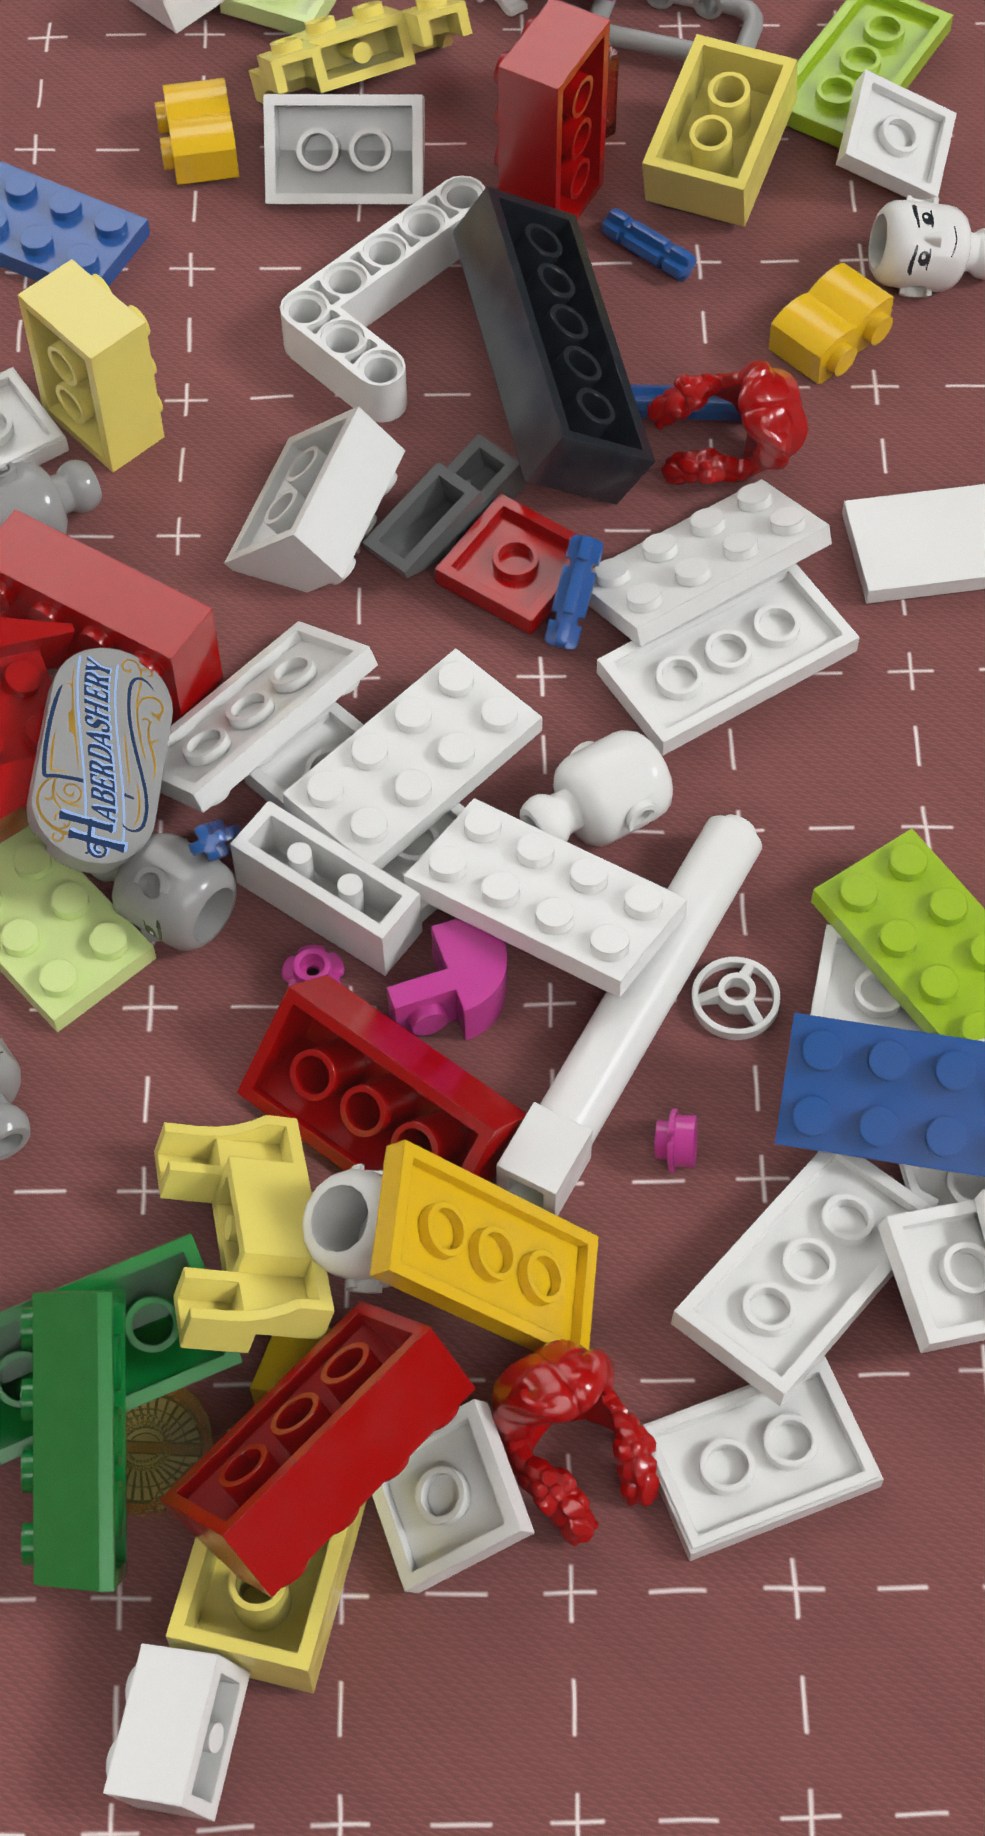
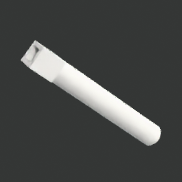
(559, 1132)

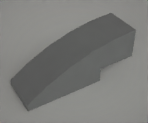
(444, 507)

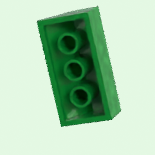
(152, 1339)
(77, 1439)

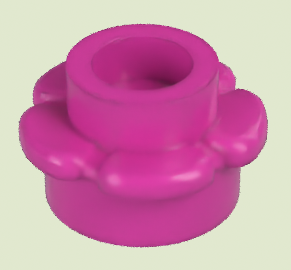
(308, 957)
(677, 1140)

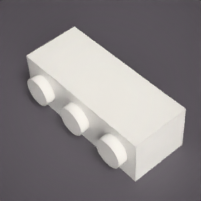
(327, 887)

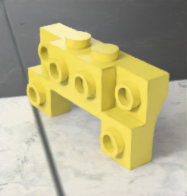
(358, 46)
(258, 1201)

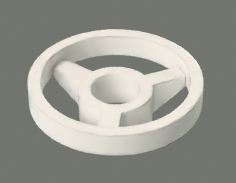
(736, 1007)

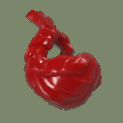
(769, 412)
(562, 1386)

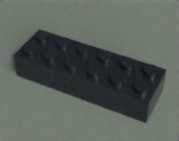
(552, 348)

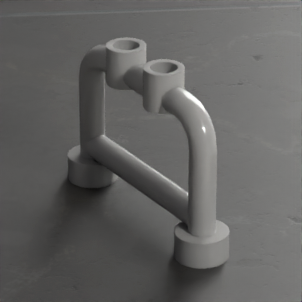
(676, 47)

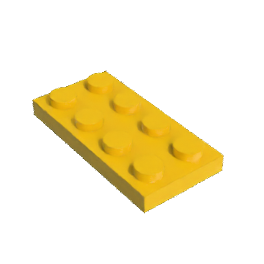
(482, 1251)

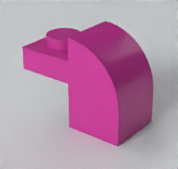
(465, 988)

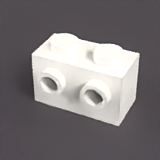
(176, 1731)

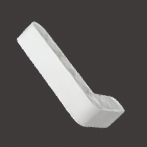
(330, 311)

